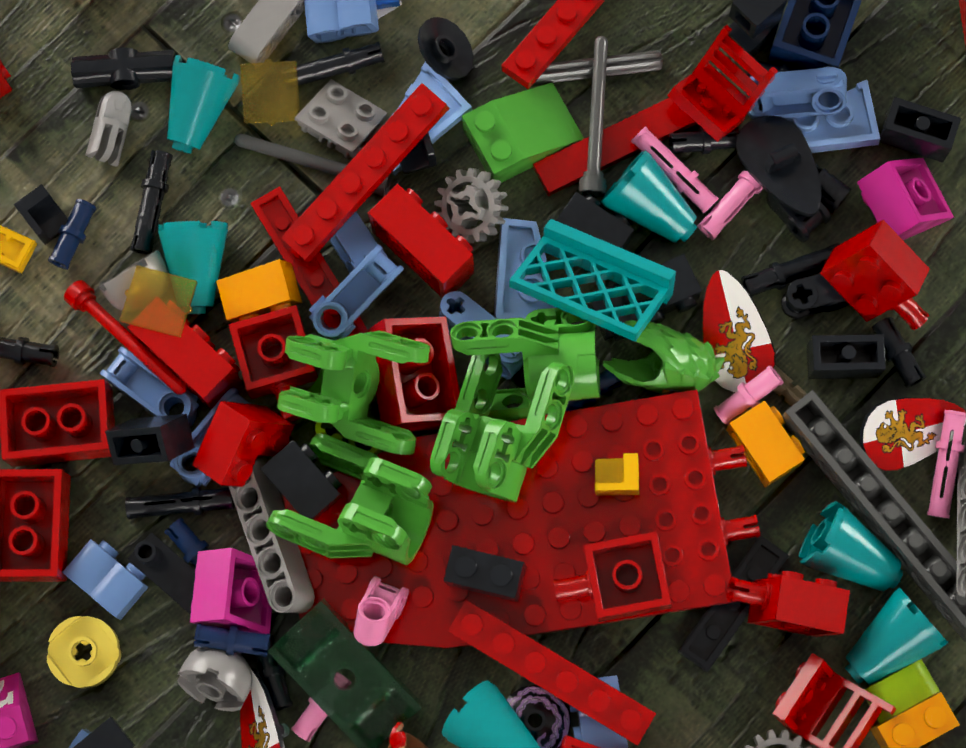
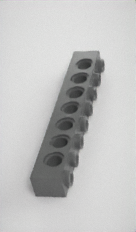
(879, 505)

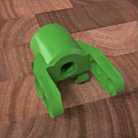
(543, 339)
(349, 384)
(492, 452)
(383, 517)

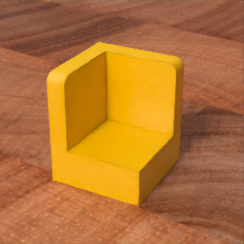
(617, 475)

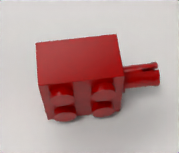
(878, 274)
(262, 354)
(621, 577)
(793, 604)

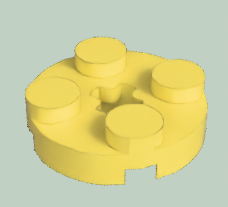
(82, 672)

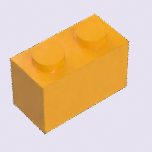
(259, 290)
(766, 443)
(917, 724)

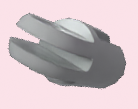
(110, 128)

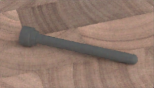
(301, 158)
(593, 179)

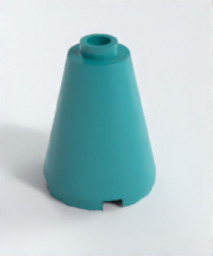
(196, 101)
(651, 200)
(196, 254)
(849, 551)
(893, 640)
(487, 722)

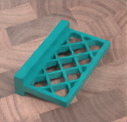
(605, 263)

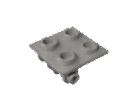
(340, 118)

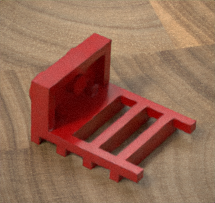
(711, 97)
(814, 697)

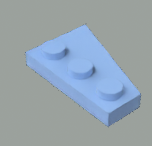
(448, 94)
(848, 129)
(516, 242)

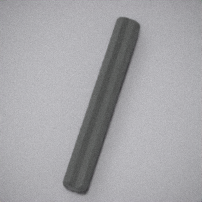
(616, 65)

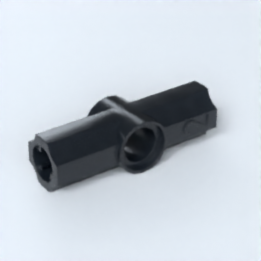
(122, 68)

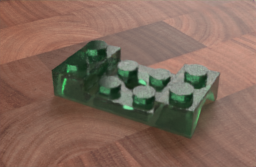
(321, 647)

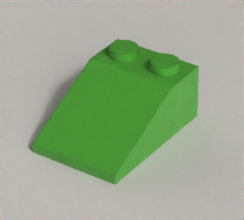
(520, 130)

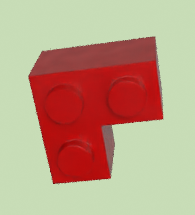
(237, 438)

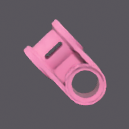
(378, 612)

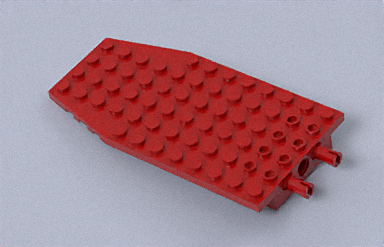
(554, 522)

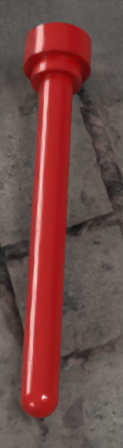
(81, 297)

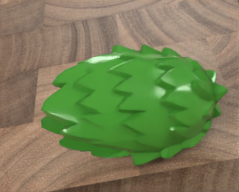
(675, 363)

